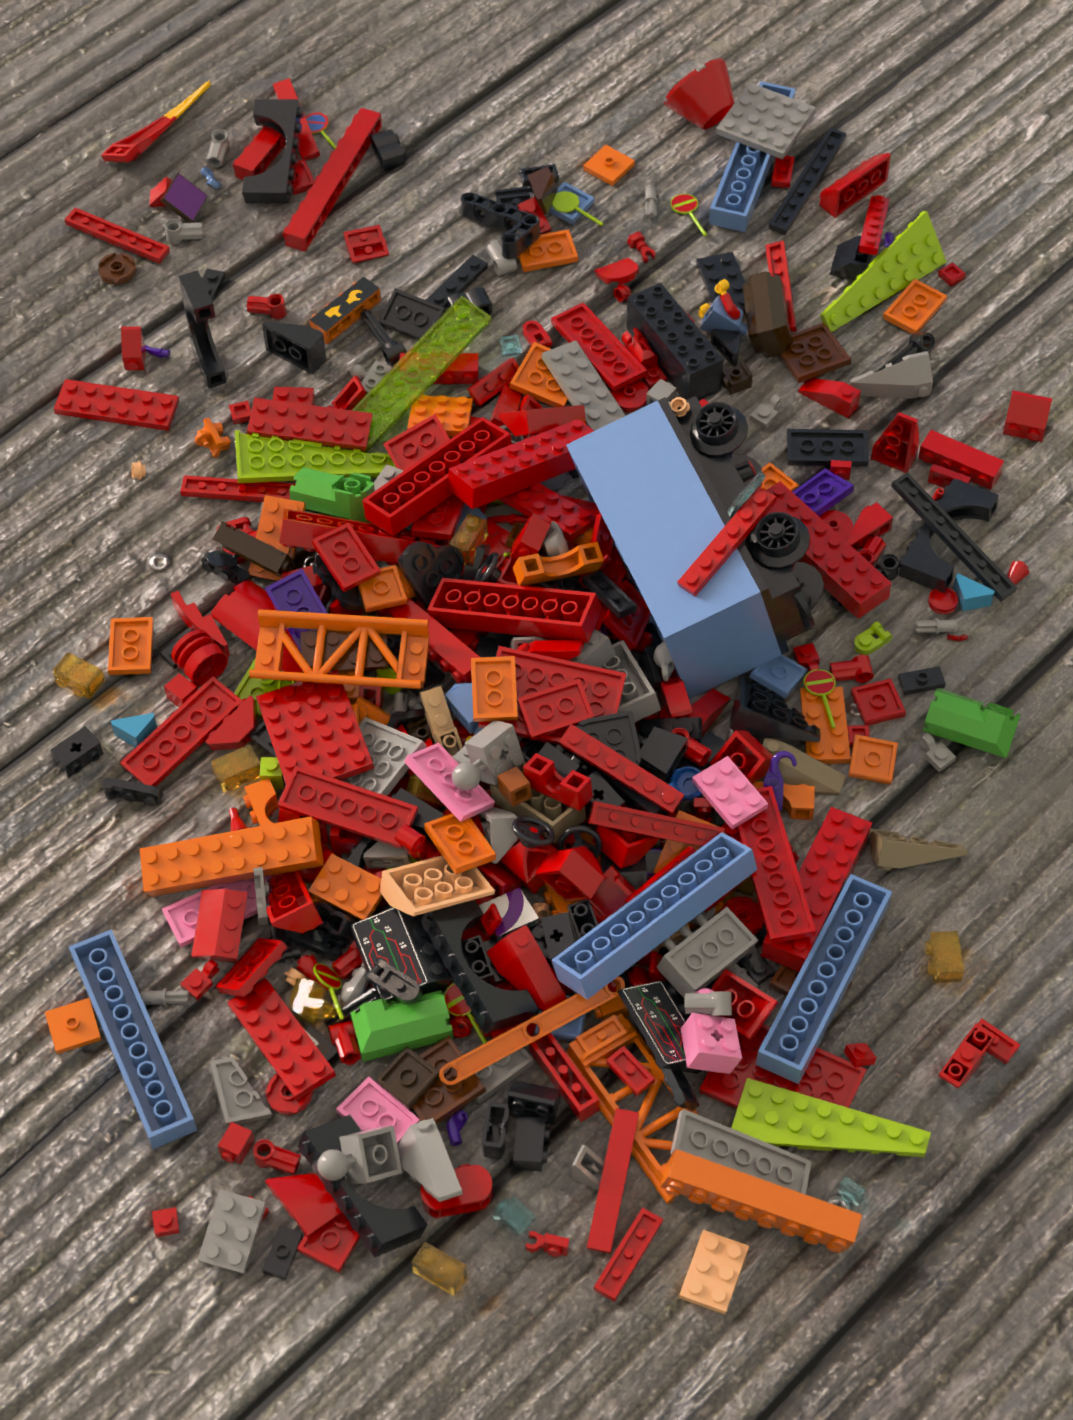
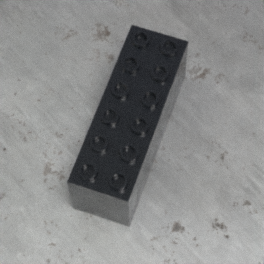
(680, 346)

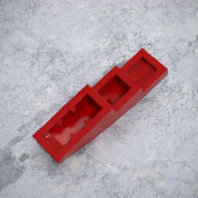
(194, 620)

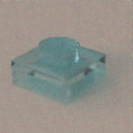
(510, 345)
(851, 1191)

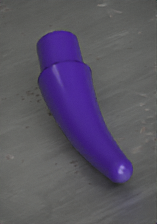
(158, 352)

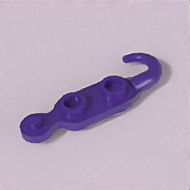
(774, 776)

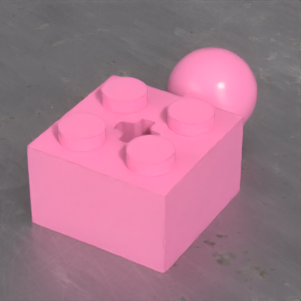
(710, 1042)

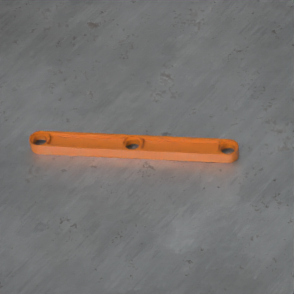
(518, 1038)

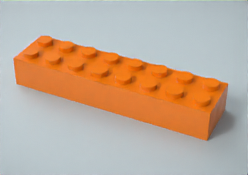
(231, 856)
(760, 1201)

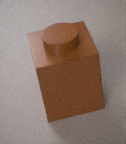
(514, 786)

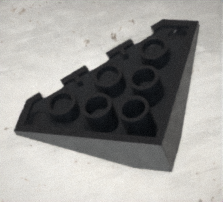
(767, 714)

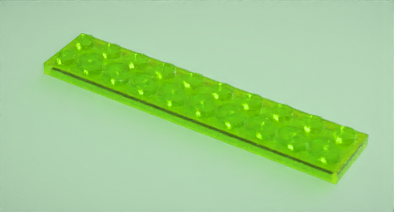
(422, 366)

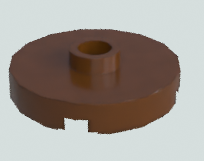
(117, 268)

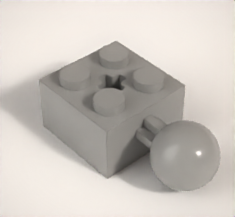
(491, 754)
(363, 1158)

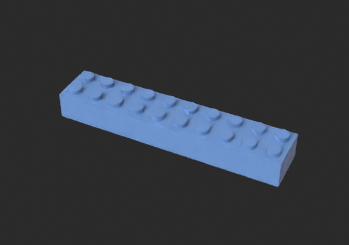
(743, 180)
(654, 915)
(823, 979)
(133, 1039)

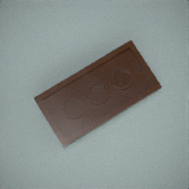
(333, 639)

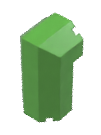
(332, 494)
(971, 722)
(389, 1028)

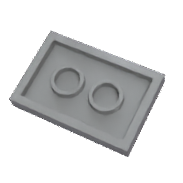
(232, 1231)

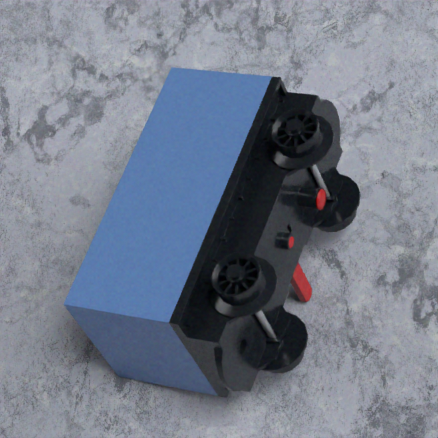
(664, 500)

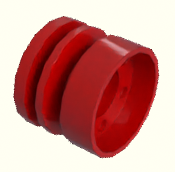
(199, 657)

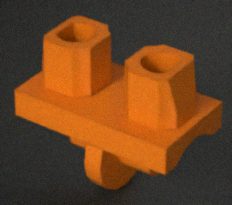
(210, 437)

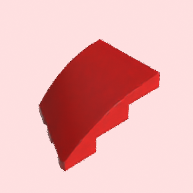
(305, 1200)

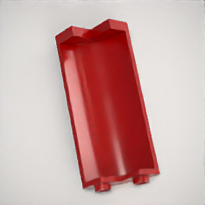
(240, 616)

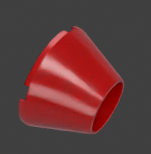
(703, 95)

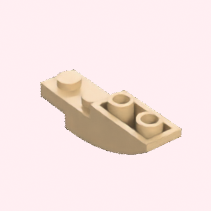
(440, 720)

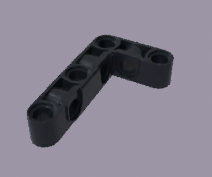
(520, 226)

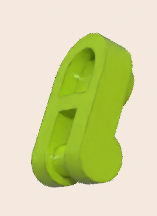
(867, 644)

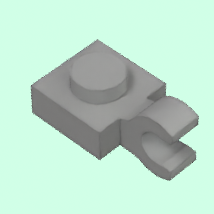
(766, 414)
(937, 755)

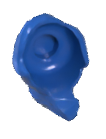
(682, 781)

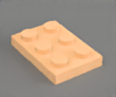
(714, 1272)

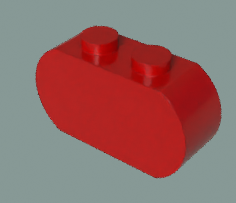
(476, 1195)

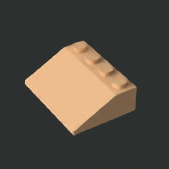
(431, 886)

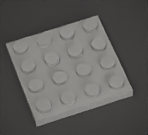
(765, 120)
(388, 752)

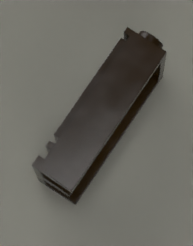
(253, 550)

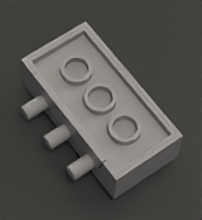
(705, 952)

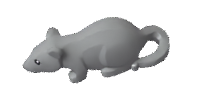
(664, 660)
(355, 987)

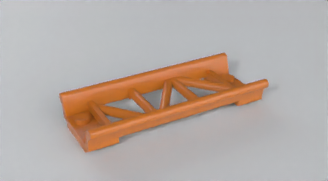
(273, 636)
(592, 1050)

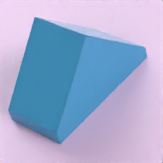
(972, 594)
(134, 728)

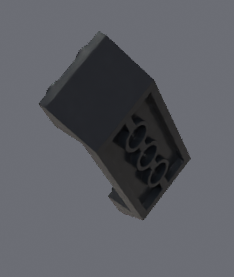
(475, 950)

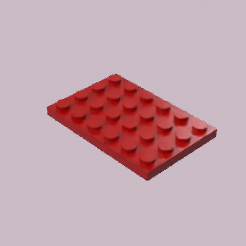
(542, 672)
(315, 729)
(825, 1077)

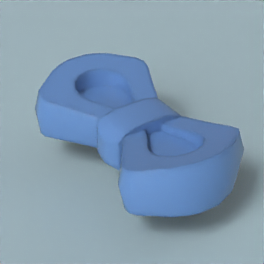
(210, 177)

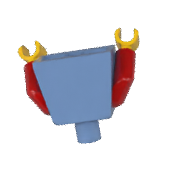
(722, 313)

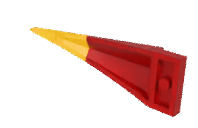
(133, 145)

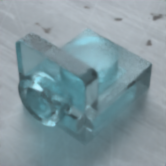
(513, 1214)

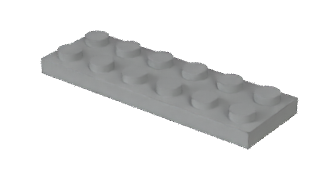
(582, 384)
(740, 1152)

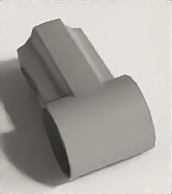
(218, 148)
(178, 231)
(501, 265)
(709, 1003)

